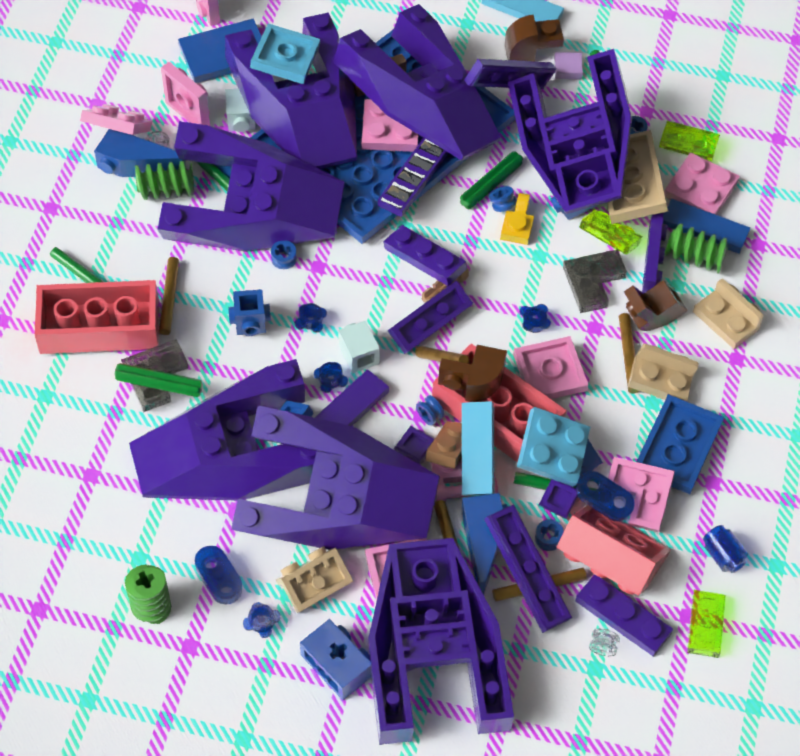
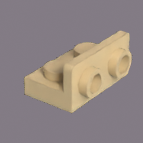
(729, 314)
(662, 373)
(315, 578)

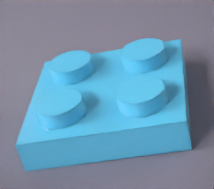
(285, 53)
(553, 446)

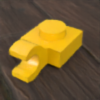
(518, 224)

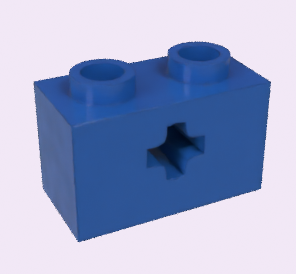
(341, 675)

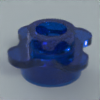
(313, 311)
(535, 324)
(330, 369)
(257, 611)

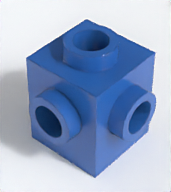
(249, 312)

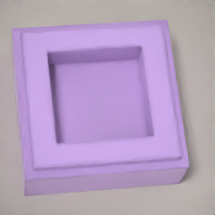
(568, 65)

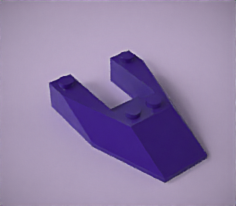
(427, 99)
(305, 119)
(582, 149)
(266, 200)
(211, 449)
(356, 488)
(430, 617)

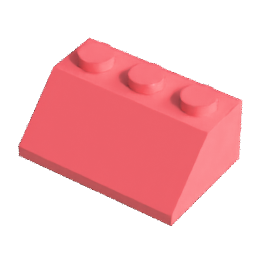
(613, 550)

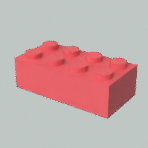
(97, 316)
(511, 407)

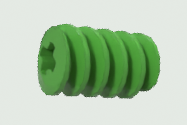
(165, 180)
(697, 247)
(148, 594)

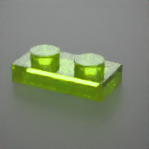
(689, 139)
(616, 235)
(706, 624)

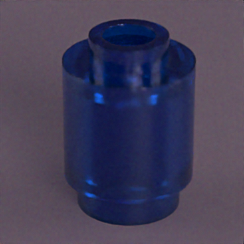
(725, 549)

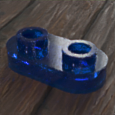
(603, 498)
(220, 576)

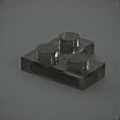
(587, 275)
(163, 358)

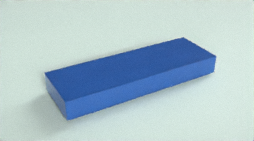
(708, 222)

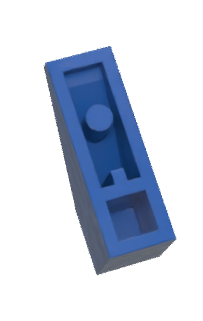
(122, 151)
(480, 541)

